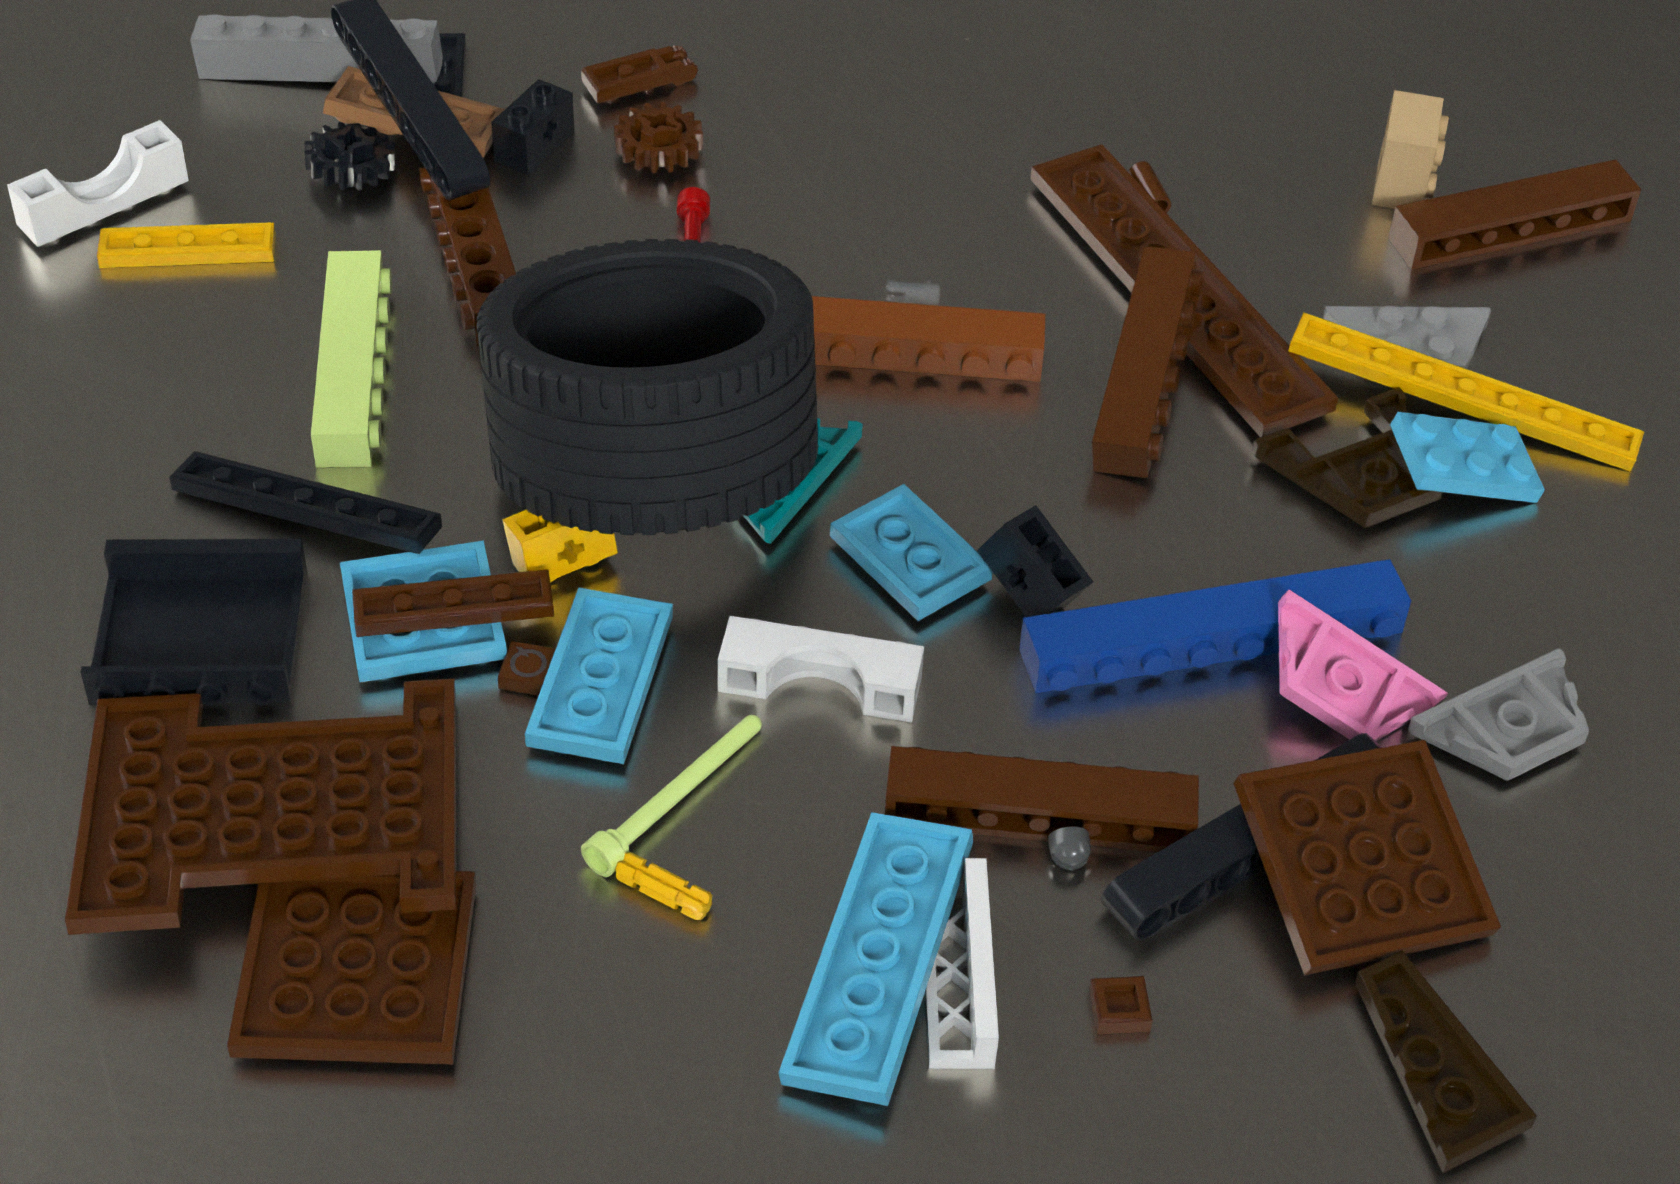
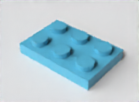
(1466, 457)
(910, 551)

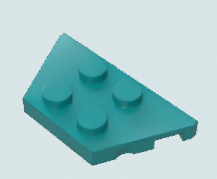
(832, 448)

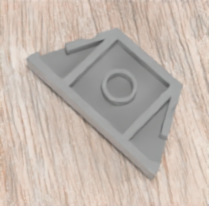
(1435, 331)
(1510, 719)

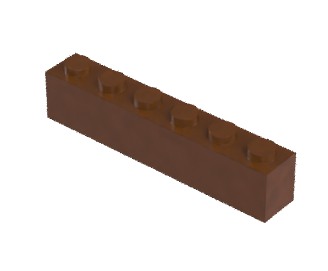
(1513, 214)
(1145, 363)
(1039, 796)

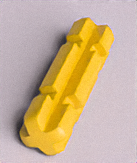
(664, 886)

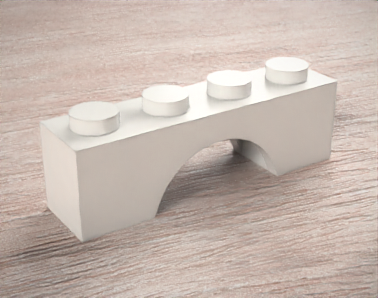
(145, 166)
(765, 655)

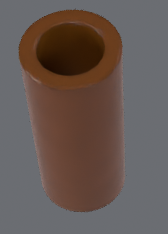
(1146, 177)

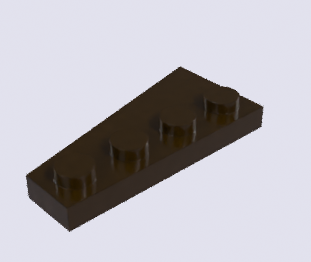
(1443, 1070)

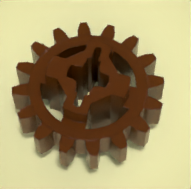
(658, 137)

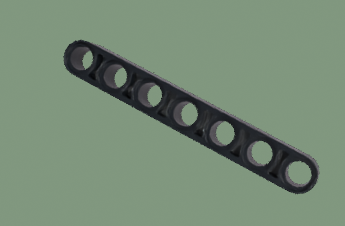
(410, 98)
(1194, 868)

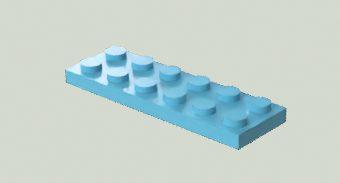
(877, 959)

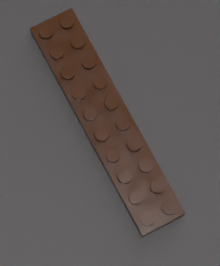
(1228, 335)

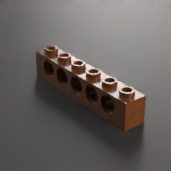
(474, 246)

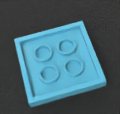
(425, 649)

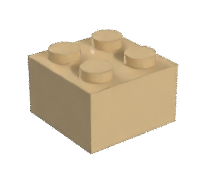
(1410, 150)

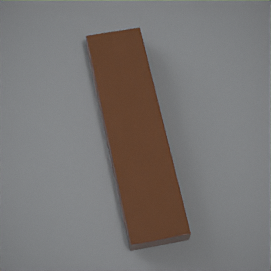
(452, 603)

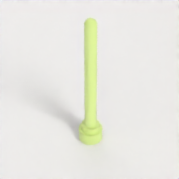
(609, 847)

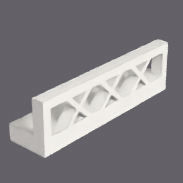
(978, 983)

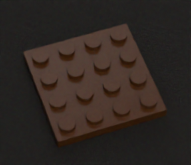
(1365, 856)
(351, 976)

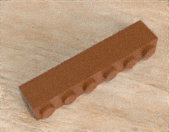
(928, 338)

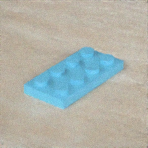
(599, 676)

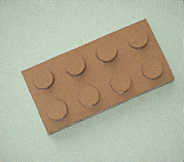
(355, 102)

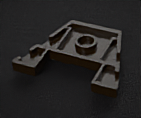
(1359, 480)

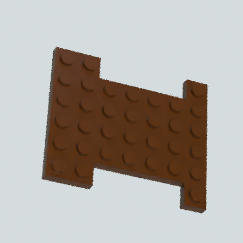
(261, 805)

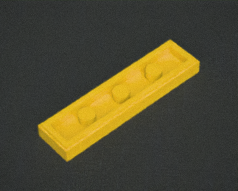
(186, 245)

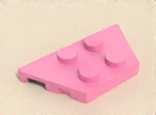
(1344, 675)

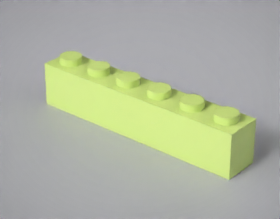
(350, 360)

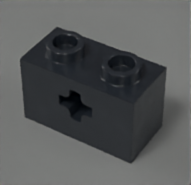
(533, 126)
(1034, 564)

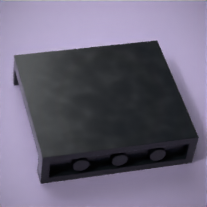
(199, 620)

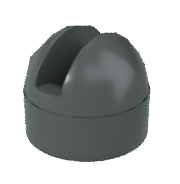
(1069, 847)

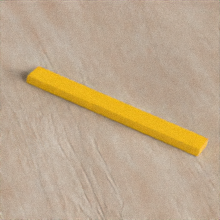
(1467, 391)

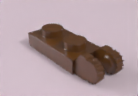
(638, 73)

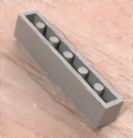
(293, 48)

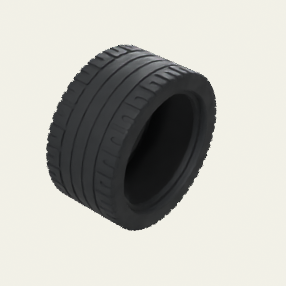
(649, 385)

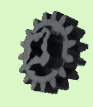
(349, 156)

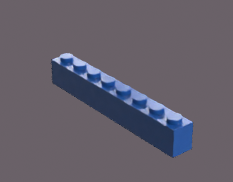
(1202, 625)

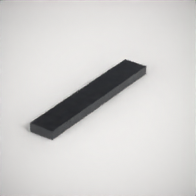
(306, 502)

